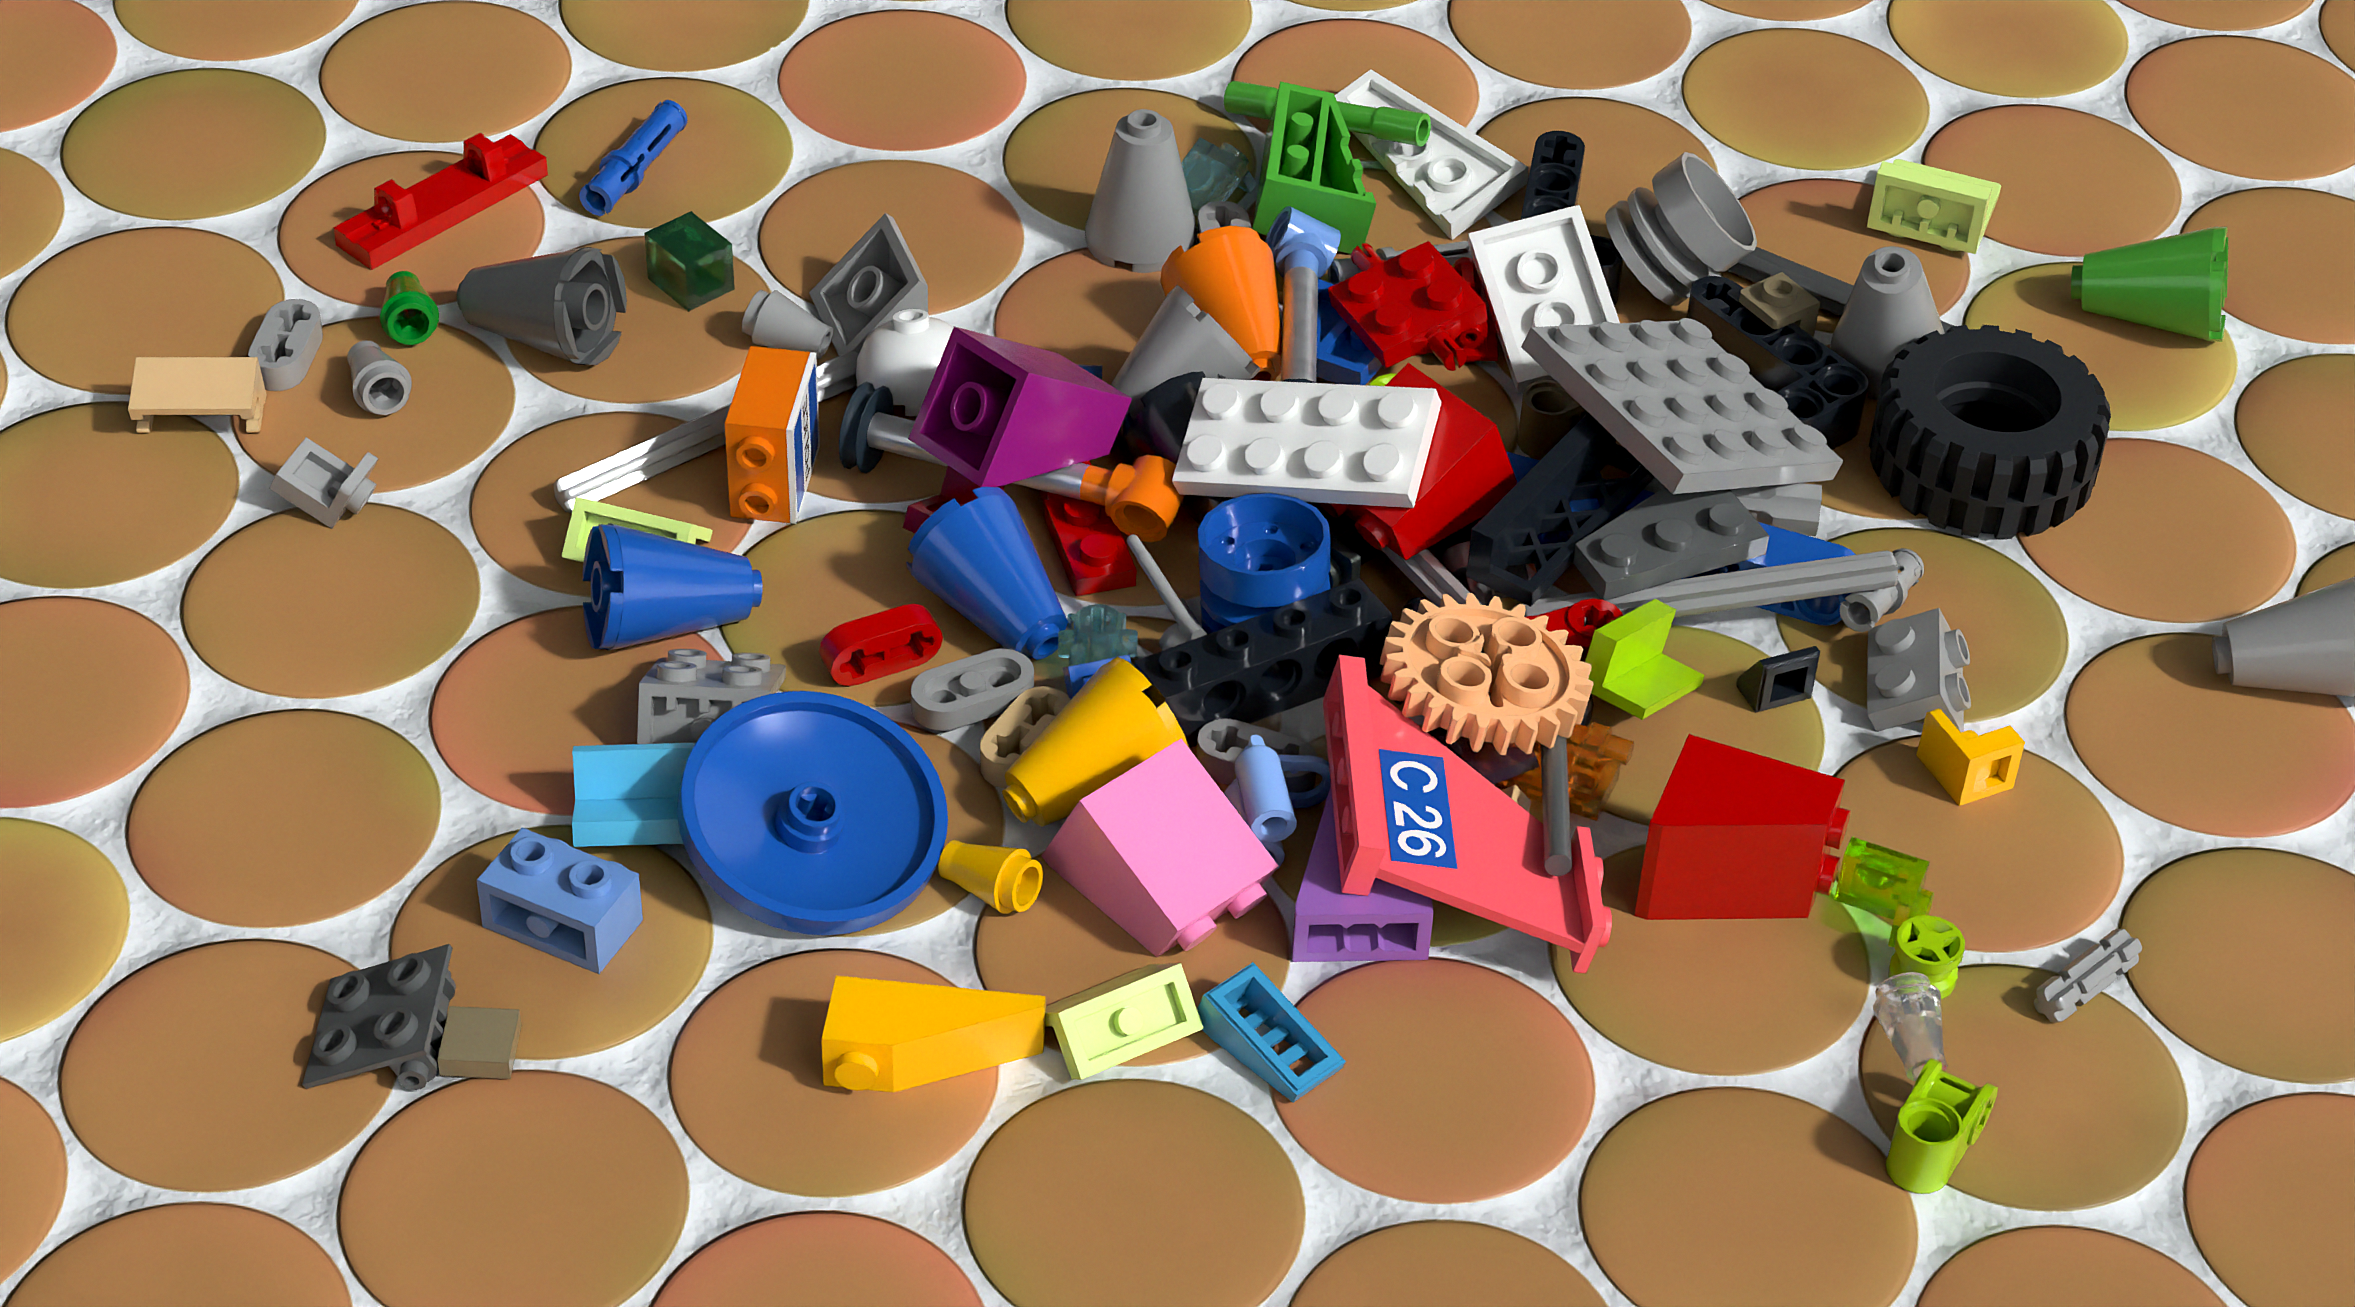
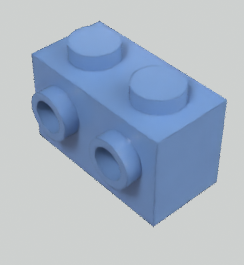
(560, 900)

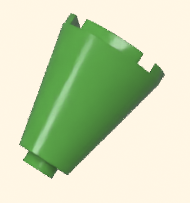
(2160, 283)

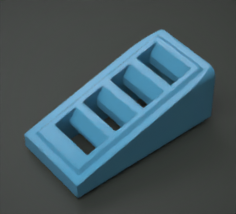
(1267, 1006)

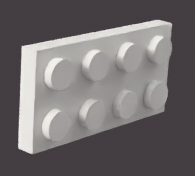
(1308, 441)

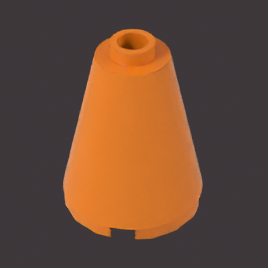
(1236, 285)

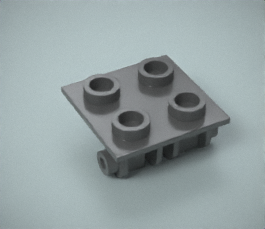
(383, 1019)

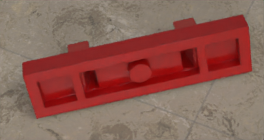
(416, 214)

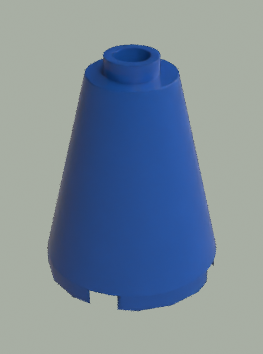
(989, 572)
(661, 587)

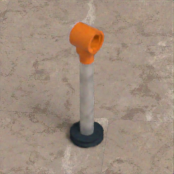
(1135, 496)

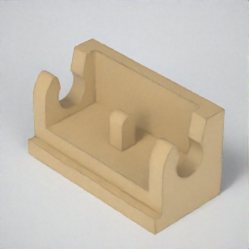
(197, 388)

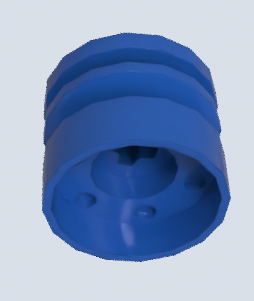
(1260, 557)

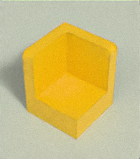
(1969, 763)

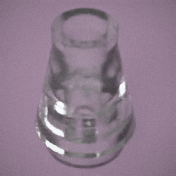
(1912, 1020)

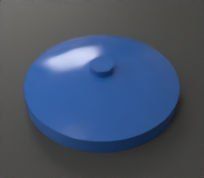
(812, 813)

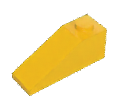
(917, 1034)

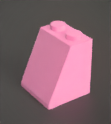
(1162, 852)

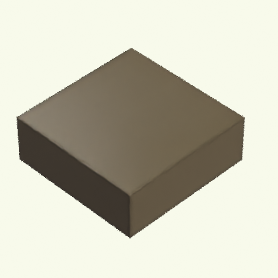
(479, 1042)

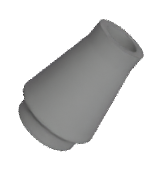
(783, 324)
(377, 379)

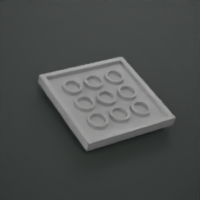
(1682, 405)

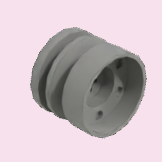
(1680, 228)

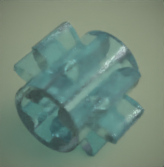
(1095, 635)

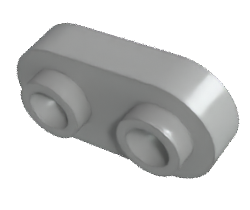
(970, 689)

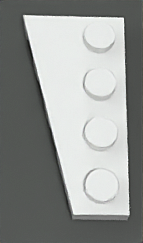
(1451, 176)

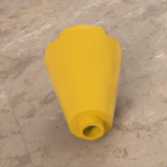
(1089, 744)

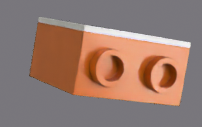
(772, 434)

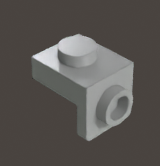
(324, 483)

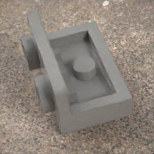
(1916, 669)

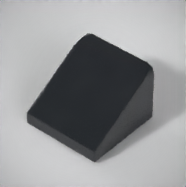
(1780, 679)

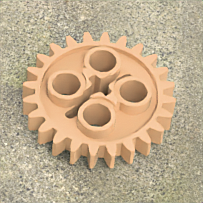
(1441, 674)

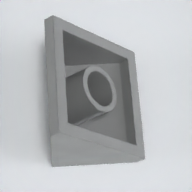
(870, 286)

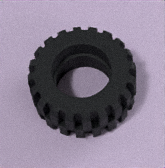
(1989, 431)

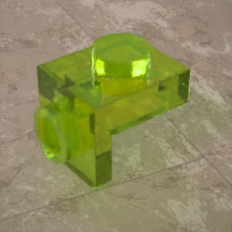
(1884, 883)

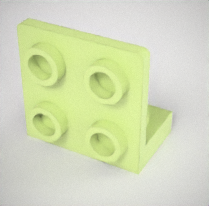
(1932, 205)

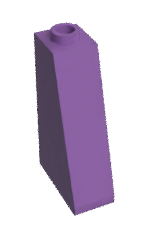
(1354, 927)

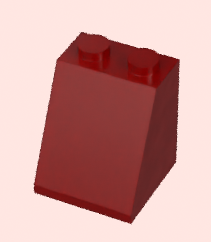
(1460, 481)
(1740, 837)

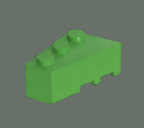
(1312, 167)

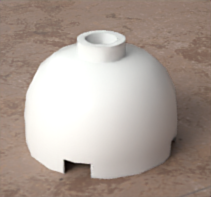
(904, 356)

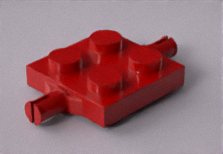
(1408, 305)

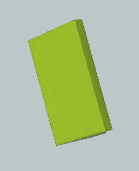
(1631, 666)

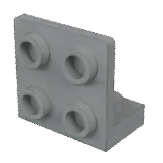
(689, 693)

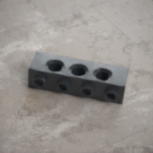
(1268, 659)

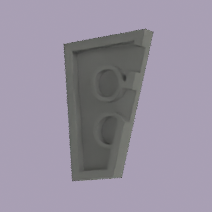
(1668, 541)

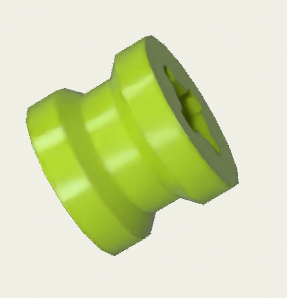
(1931, 948)

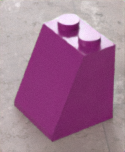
(1014, 411)

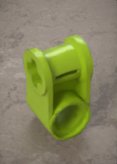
(1936, 1128)

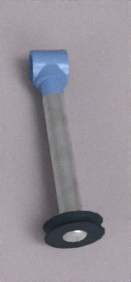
(1302, 256)

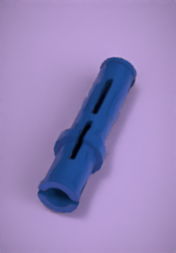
(624, 168)

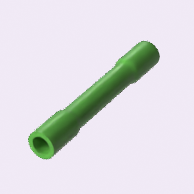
(1381, 122)

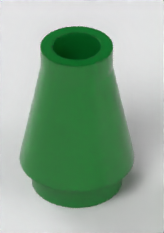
(408, 310)

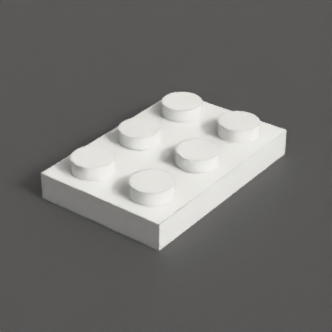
(1539, 276)

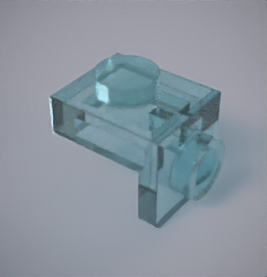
(1215, 173)

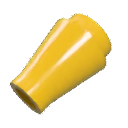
(995, 874)

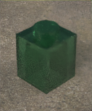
(689, 261)

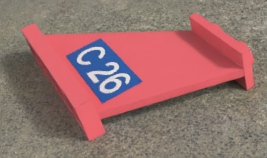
(1444, 830)

